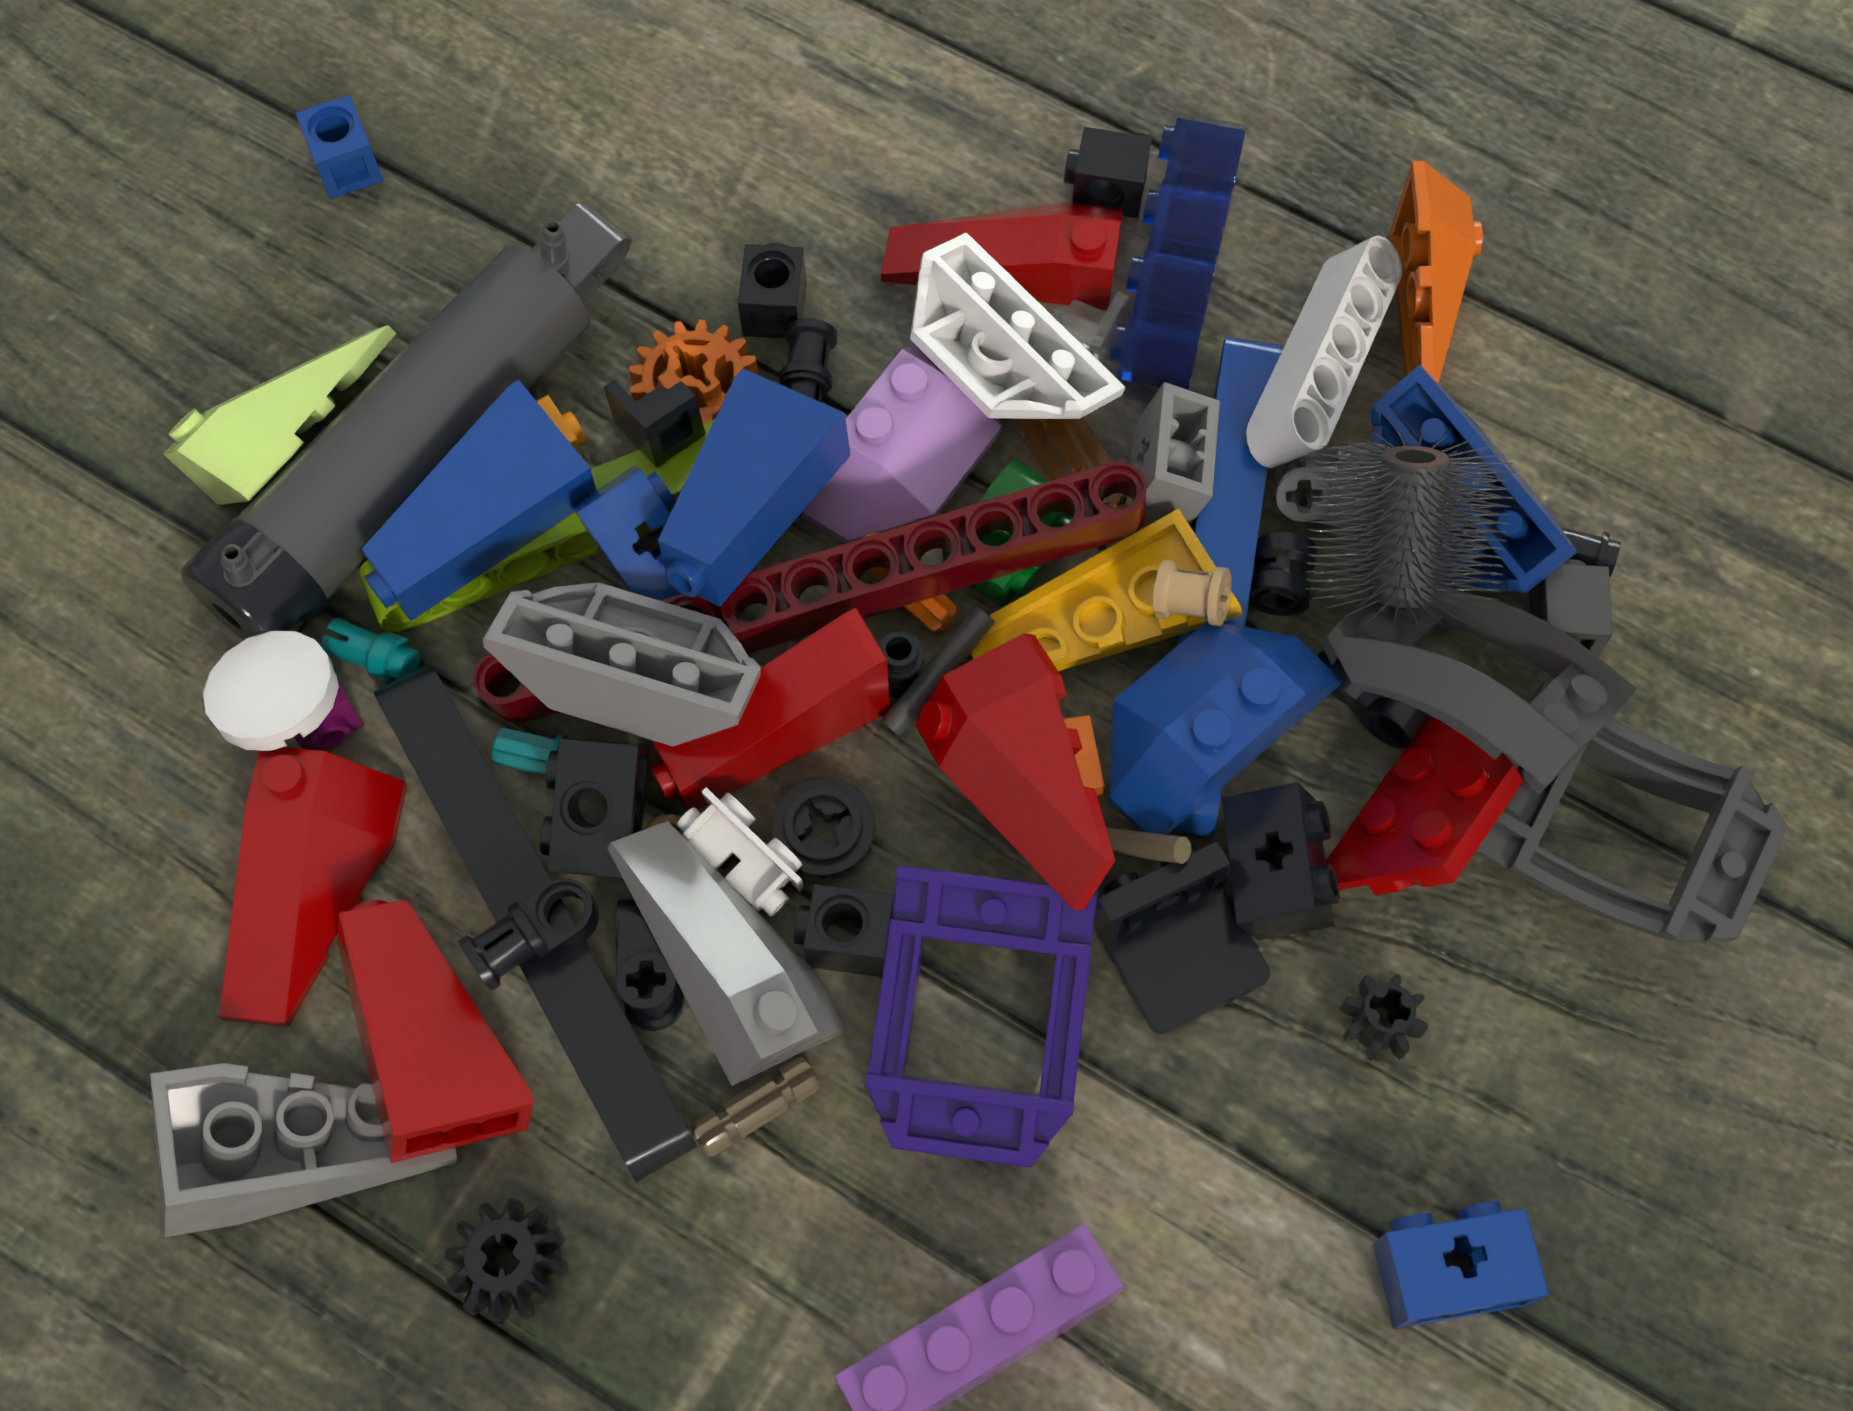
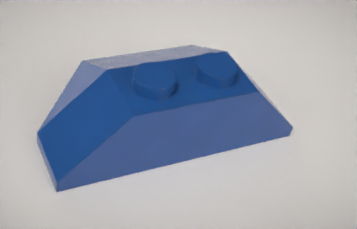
(1534, 537)
(1206, 719)

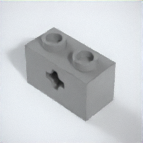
(1176, 452)

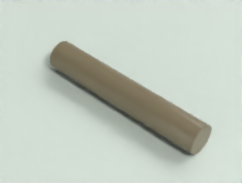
(1149, 845)

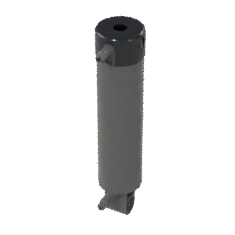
(311, 522)

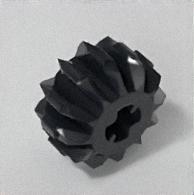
(481, 1271)

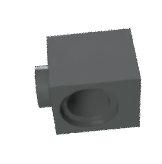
(1576, 602)

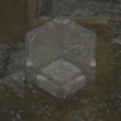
(1094, 326)

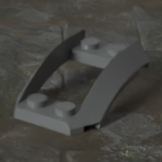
(1535, 734)
(1721, 872)

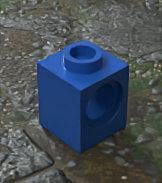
(339, 146)

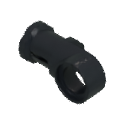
(528, 931)

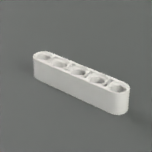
(1324, 353)

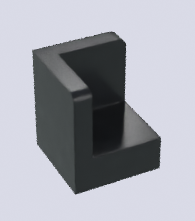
(659, 421)

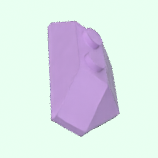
(908, 450)

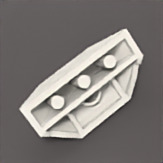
(1001, 340)

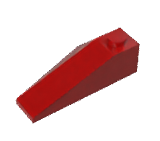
(1049, 249)

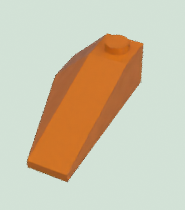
(1436, 250)

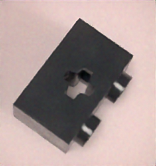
(1258, 835)

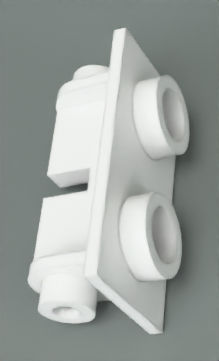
(762, 867)

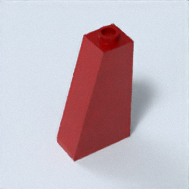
(799, 705)
(424, 1042)

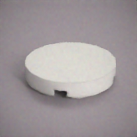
(270, 690)

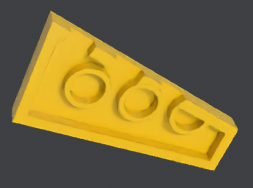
(1106, 599)

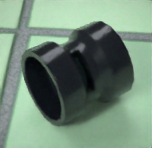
(1281, 574)

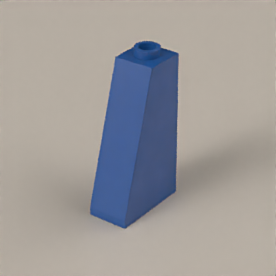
(749, 484)
(478, 505)

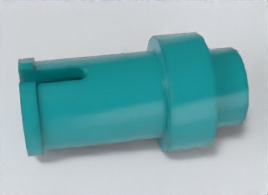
(383, 655)

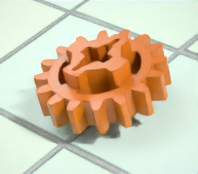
(697, 359)

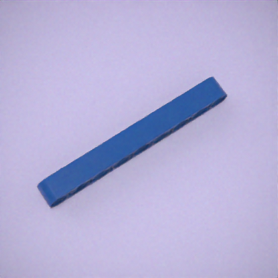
(1232, 516)

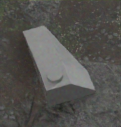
(733, 967)
(264, 1145)

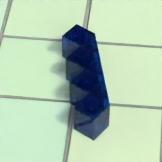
(1182, 251)

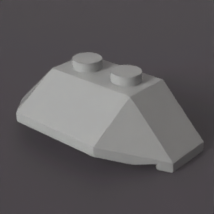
(625, 660)

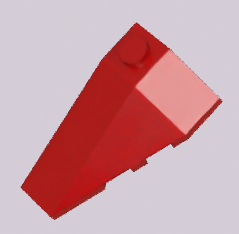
(1008, 750)
(304, 856)

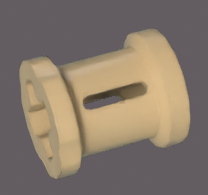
(1192, 593)

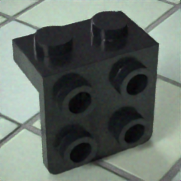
(1179, 939)

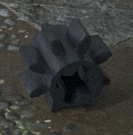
(1401, 1015)

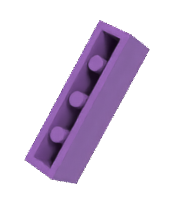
(985, 1329)

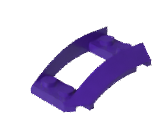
(965, 1117)

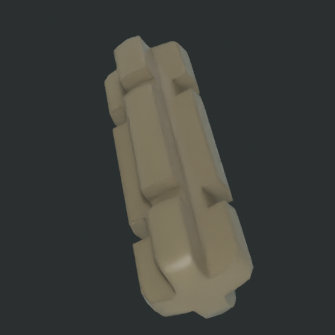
(755, 1106)

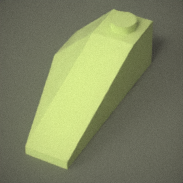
(252, 435)

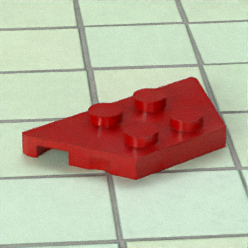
(1426, 814)

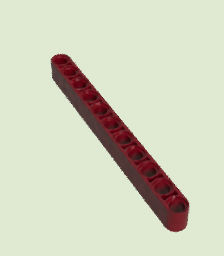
(899, 552)

